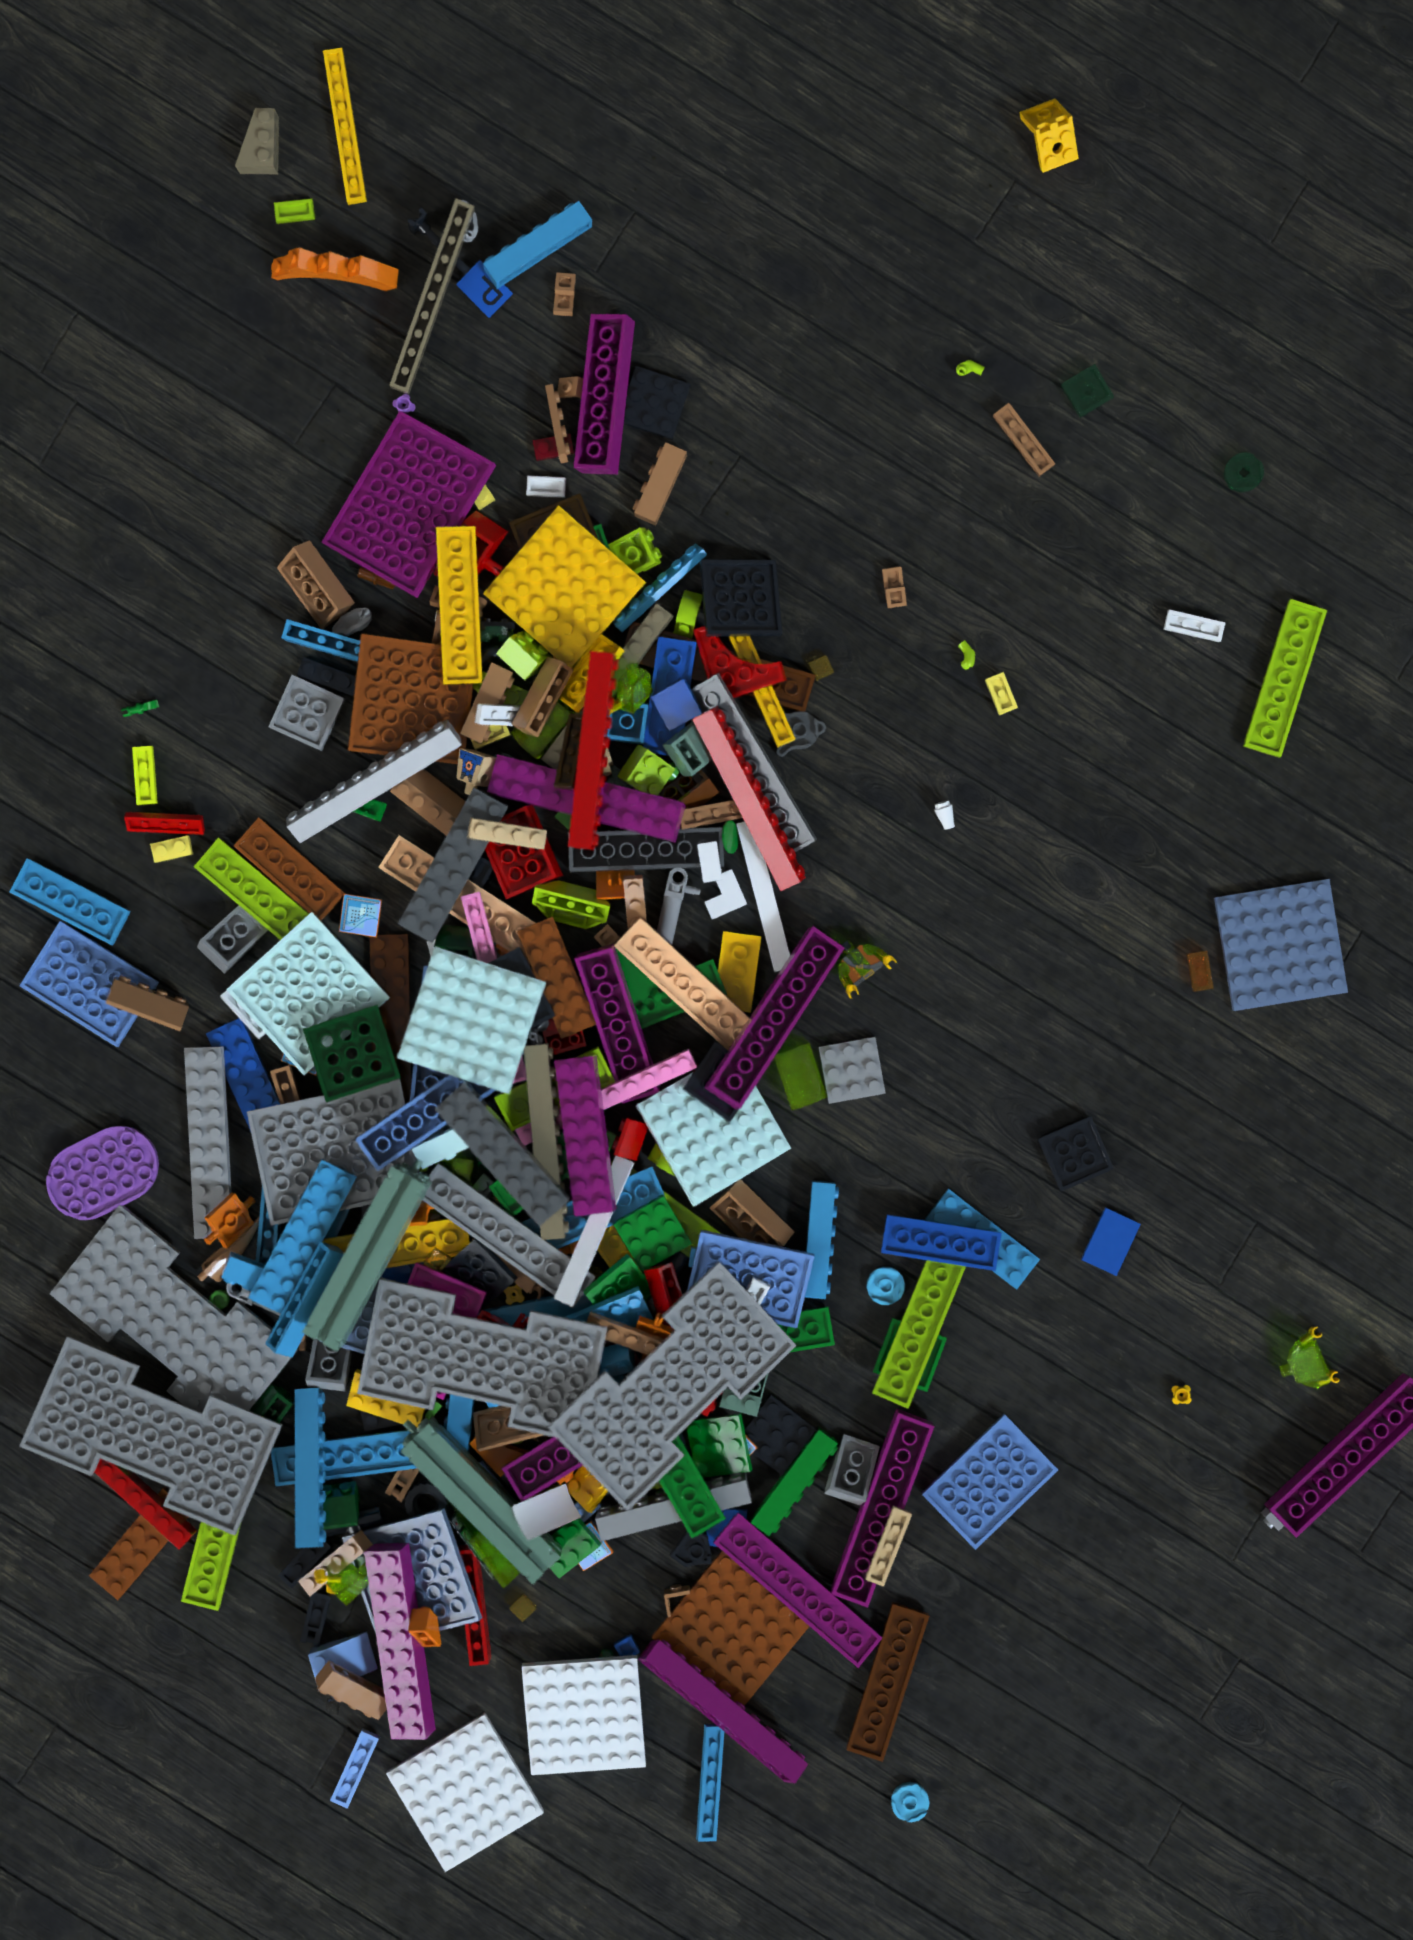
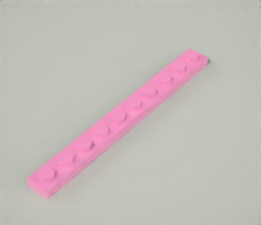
(484, 945)
(632, 1085)

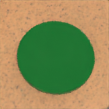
(730, 836)

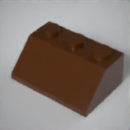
(690, 790)

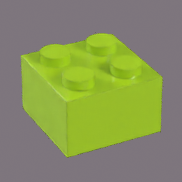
(523, 654)
(646, 771)

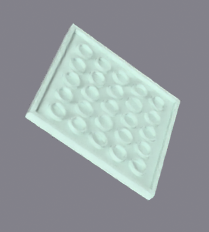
(303, 984)
(471, 1020)
(703, 1146)

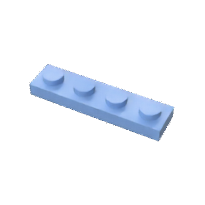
(354, 1768)

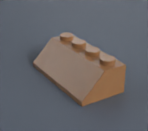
(315, 584)
(430, 799)
(147, 1003)
(750, 1216)

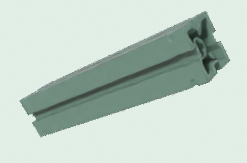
(368, 1255)
(477, 1496)

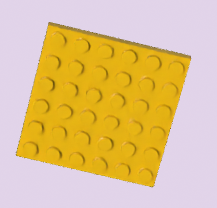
(564, 587)

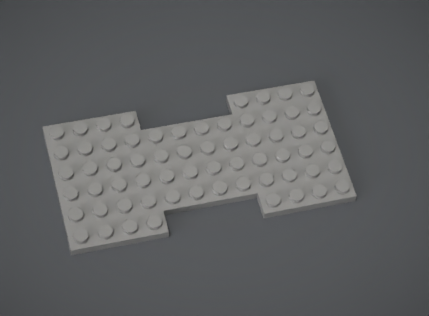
(129, 1286)
(425, 1348)
(98, 1413)
(629, 1427)

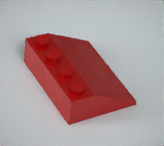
(520, 866)

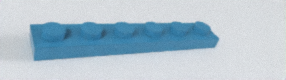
(659, 587)
(710, 1783)

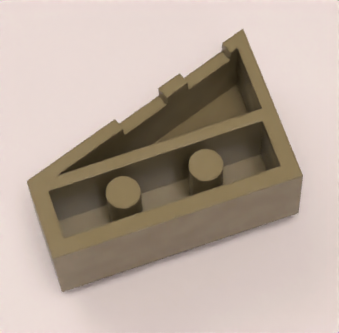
(260, 144)

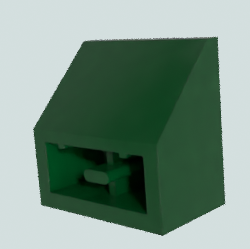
(456, 940)
(274, 1403)

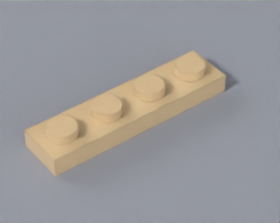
(507, 833)
(888, 1546)

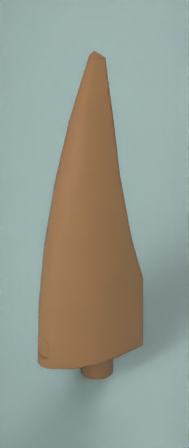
(215, 1263)

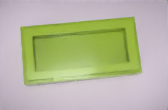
(294, 211)

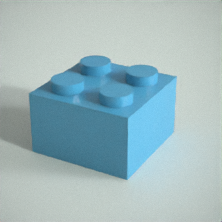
(629, 726)

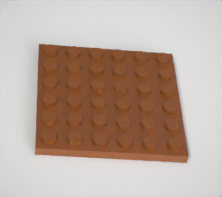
(403, 695)
(731, 1629)

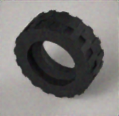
(421, 1488)

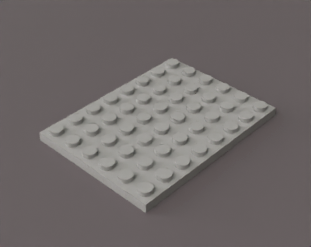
(300, 1133)

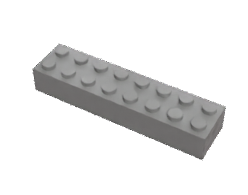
(658, 1510)

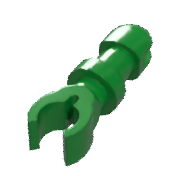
(140, 708)

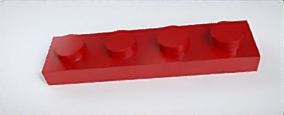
(164, 823)

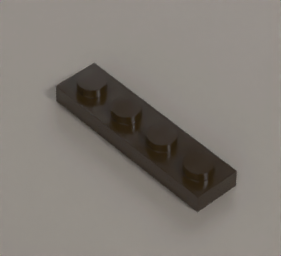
(568, 759)

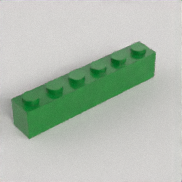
(793, 1482)

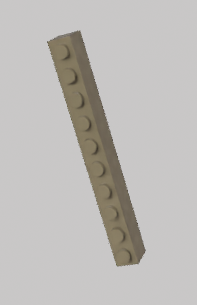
(432, 296)
(634, 652)
(544, 1127)

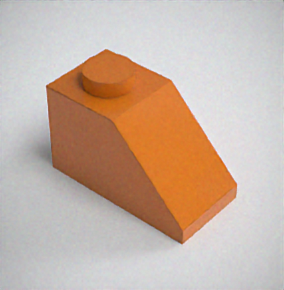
(425, 1627)

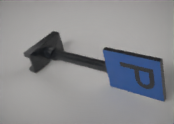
(475, 283)

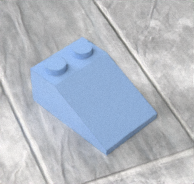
(350, 1652)

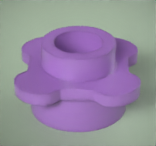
(404, 399)

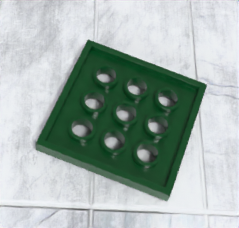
(320, 1054)

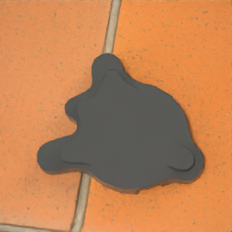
(805, 730)

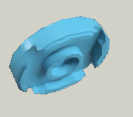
(885, 1285)
(910, 1802)

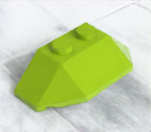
(571, 904)

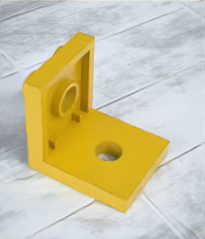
(1051, 125)

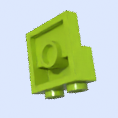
(637, 550)

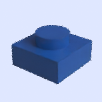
(627, 1646)

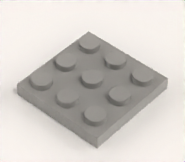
(306, 712)
(852, 1070)

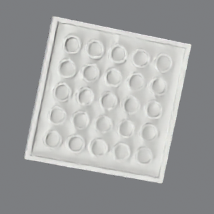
(583, 1715)
(465, 1792)

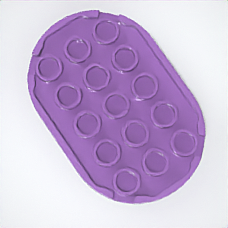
(102, 1172)

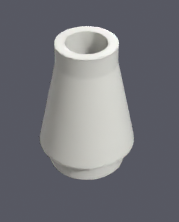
(945, 814)

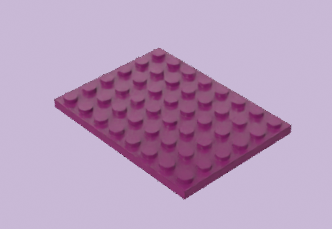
(400, 499)

